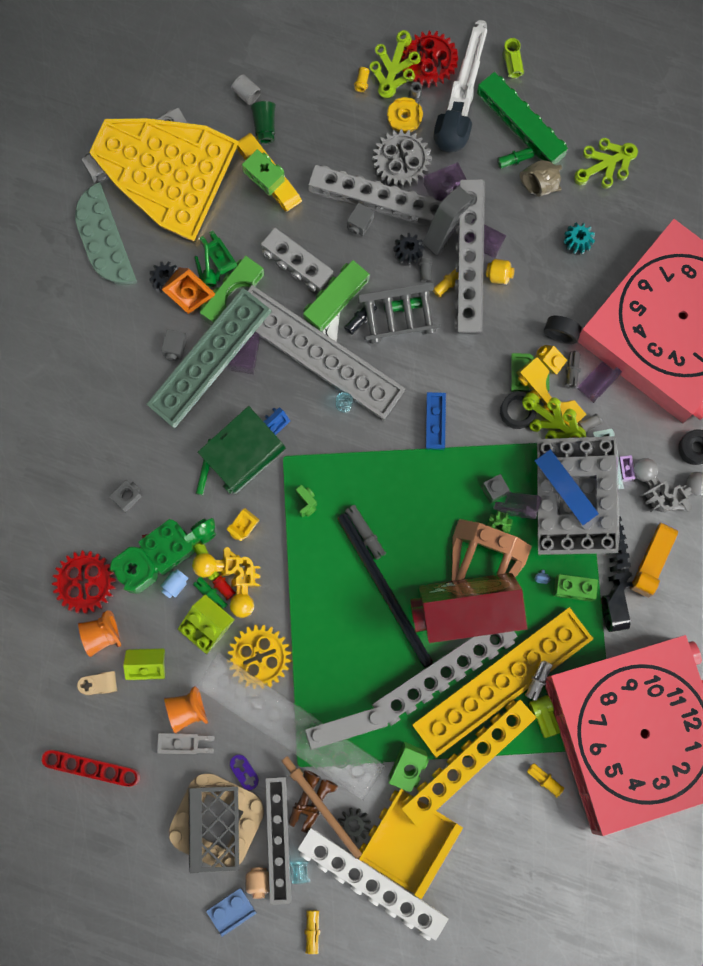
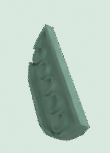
(102, 237)

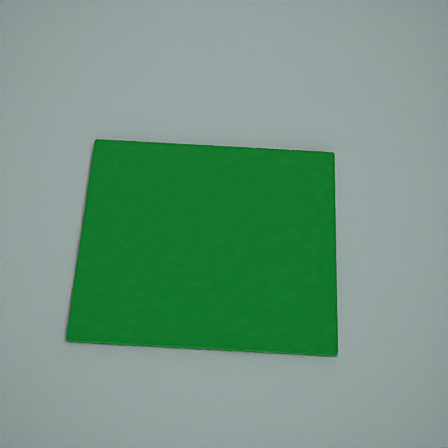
(341, 628)

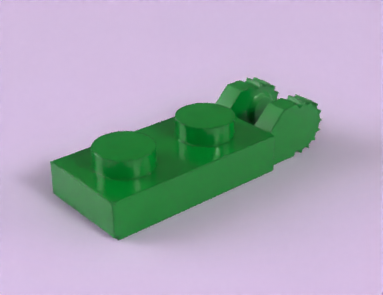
(219, 253)

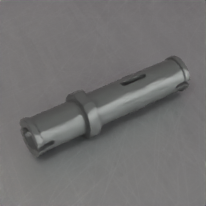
(369, 538)

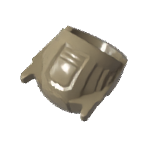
(541, 178)

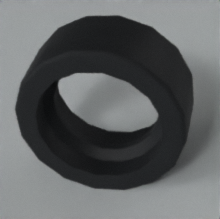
(562, 329)
(507, 419)

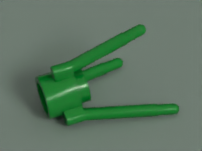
(208, 275)

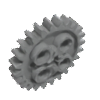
(385, 162)

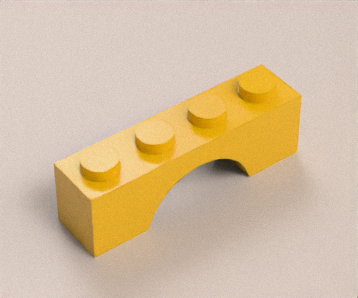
(534, 376)

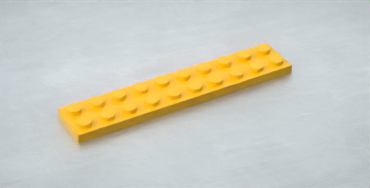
(501, 682)

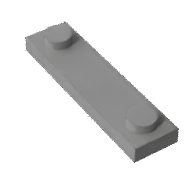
(346, 728)

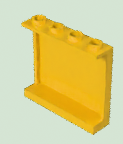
(409, 852)

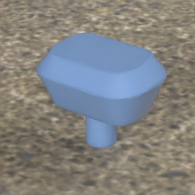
(542, 577)

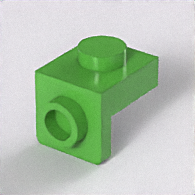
(307, 497)

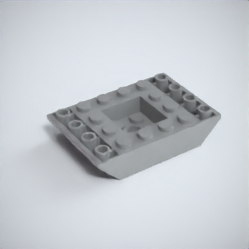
(594, 468)

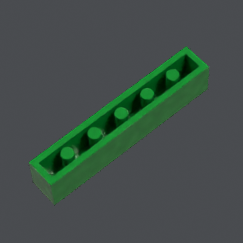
(521, 119)

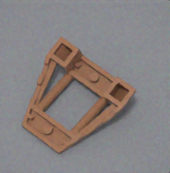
(491, 538)

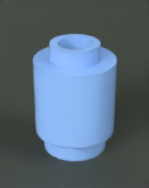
(174, 584)

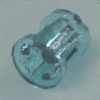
(348, 398)
(300, 872)

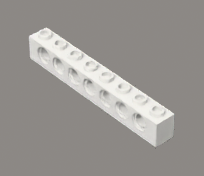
(436, 919)

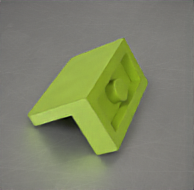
(144, 664)

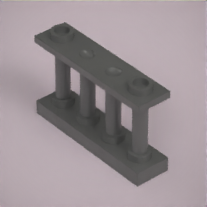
(405, 295)

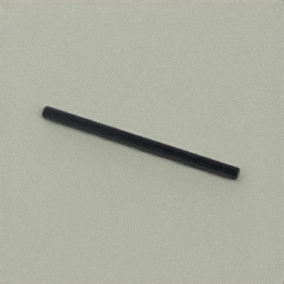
(385, 590)

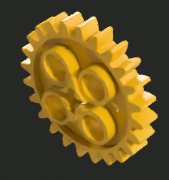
(253, 640)

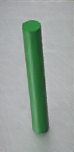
(203, 477)

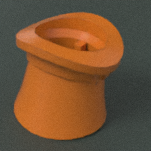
(99, 633)
(185, 710)

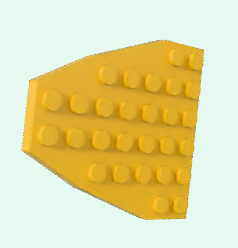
(165, 168)

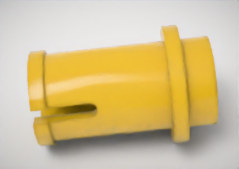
(362, 77)

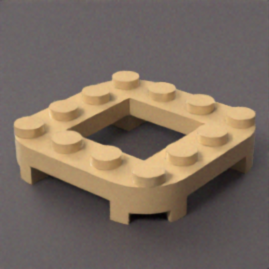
(248, 824)

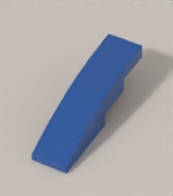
(566, 487)

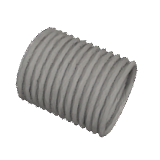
(246, 89)

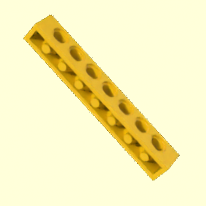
(523, 719)

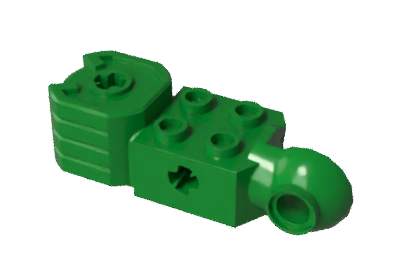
(159, 553)

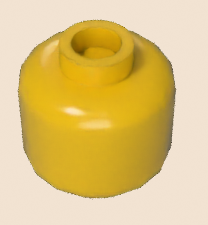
(499, 271)

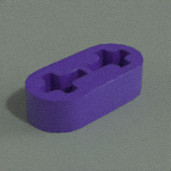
(240, 775)

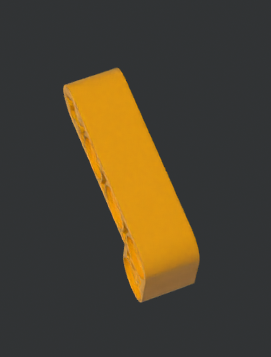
(647, 575)

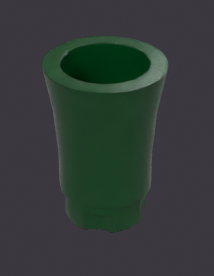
(264, 121)

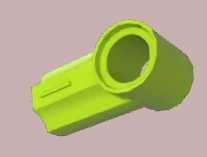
(513, 58)
(543, 710)

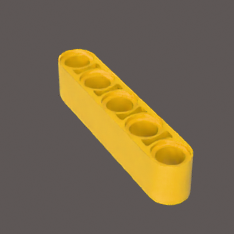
(285, 193)

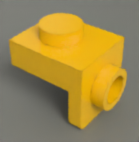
(551, 358)
(242, 525)

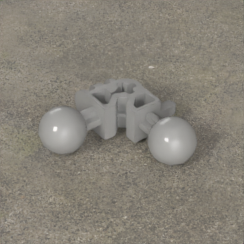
(647, 470)

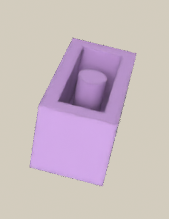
(627, 468)

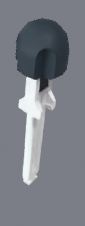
(454, 126)

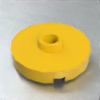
(407, 107)

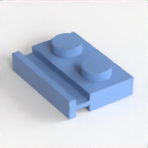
(231, 912)

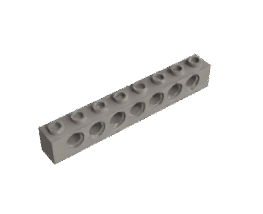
(371, 200)
(474, 324)
(441, 683)

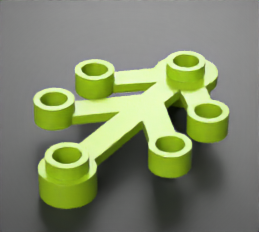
(395, 66)
(608, 162)
(556, 421)

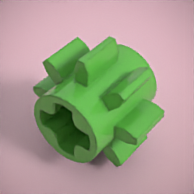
(500, 521)

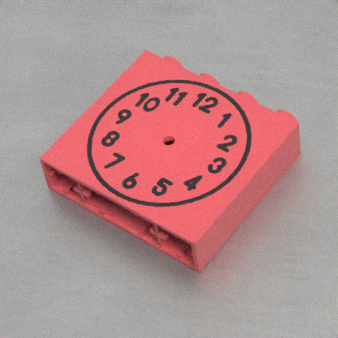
(656, 324)
(633, 733)

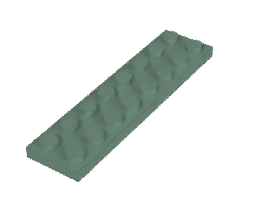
(209, 357)

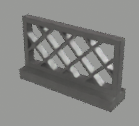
(196, 834)

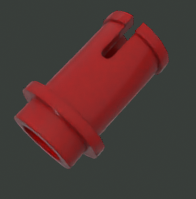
(224, 588)

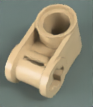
(101, 683)

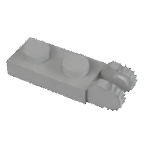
(182, 743)

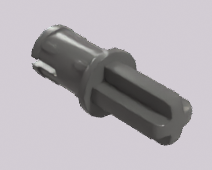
(573, 369)

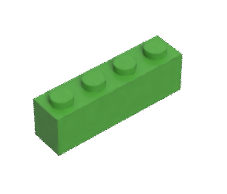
(336, 295)

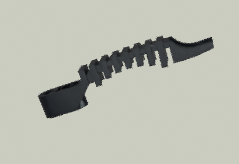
(614, 604)

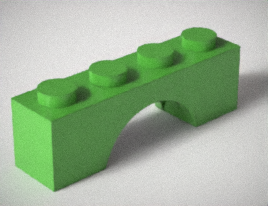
(244, 275)

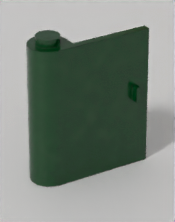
(241, 450)

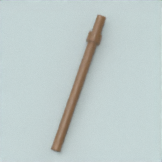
(296, 775)

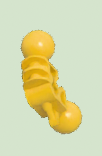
(205, 565)

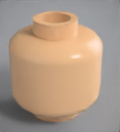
(257, 882)

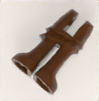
(311, 810)

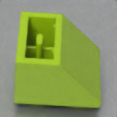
(205, 624)

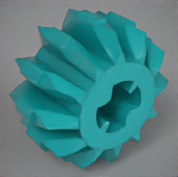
(581, 232)

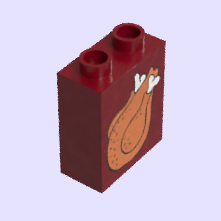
(469, 608)

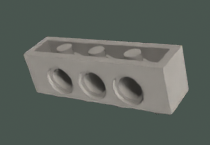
(277, 240)

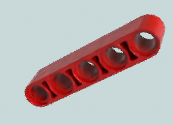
(81, 768)

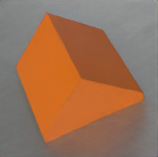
(187, 290)

